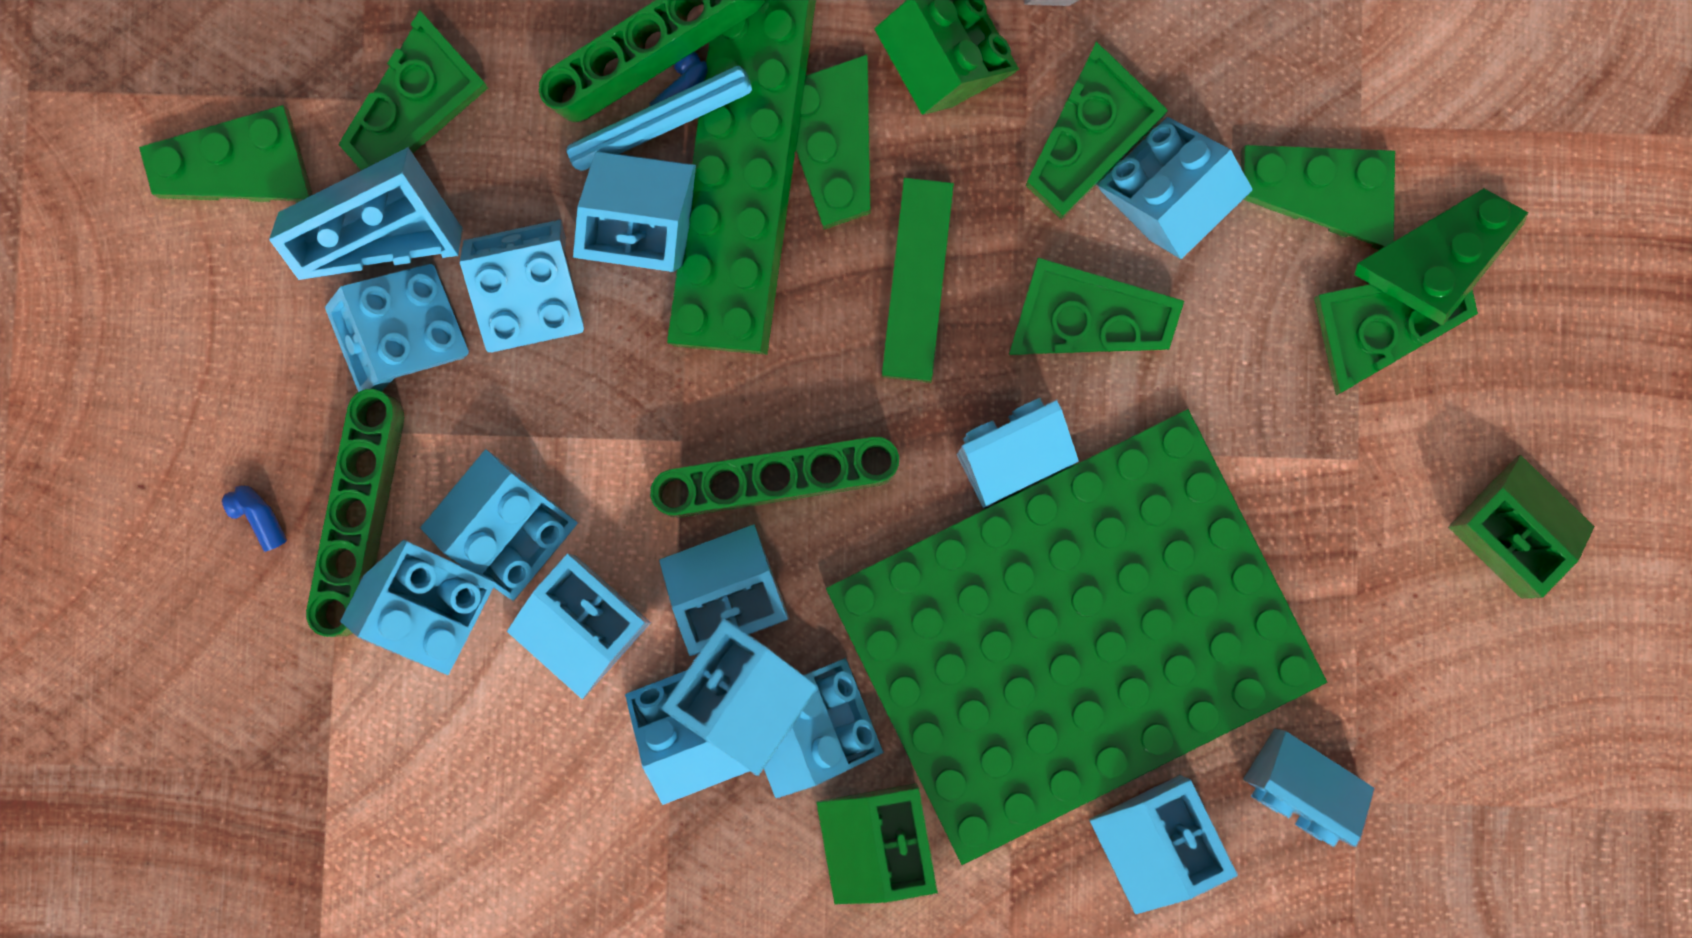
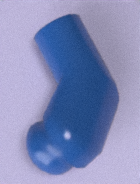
(691, 72)
(259, 514)

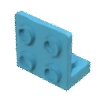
(521, 286)
(395, 326)

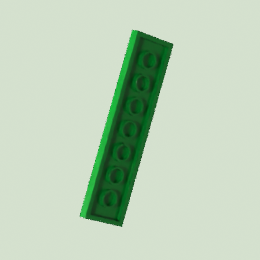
(743, 185)

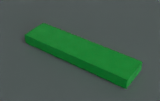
(917, 280)

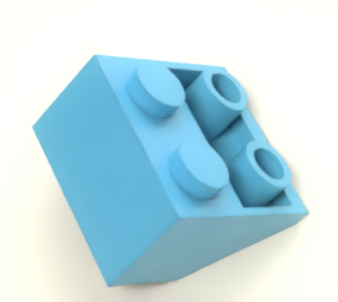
(1176, 186)
(635, 212)
(1018, 453)
(498, 525)
(722, 581)
(418, 606)
(577, 625)
(740, 697)
(826, 737)
(671, 753)
(1303, 781)
(1163, 846)

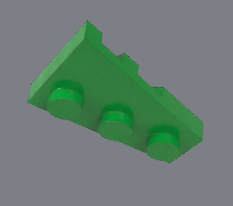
(414, 99)
(1093, 133)
(836, 141)
(235, 159)
(1327, 186)
(1446, 256)
(1091, 313)
(1372, 330)

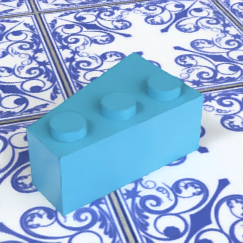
(367, 220)

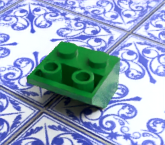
(945, 50)
(1524, 530)
(877, 846)

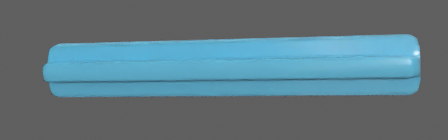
(661, 117)

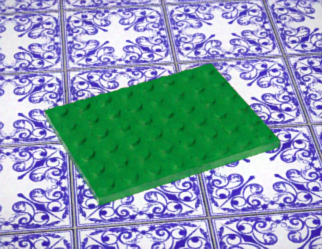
(1075, 636)

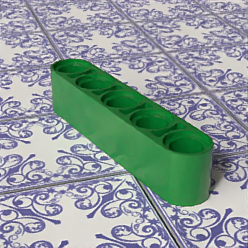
(636, 63)
(750, 472)
(345, 489)

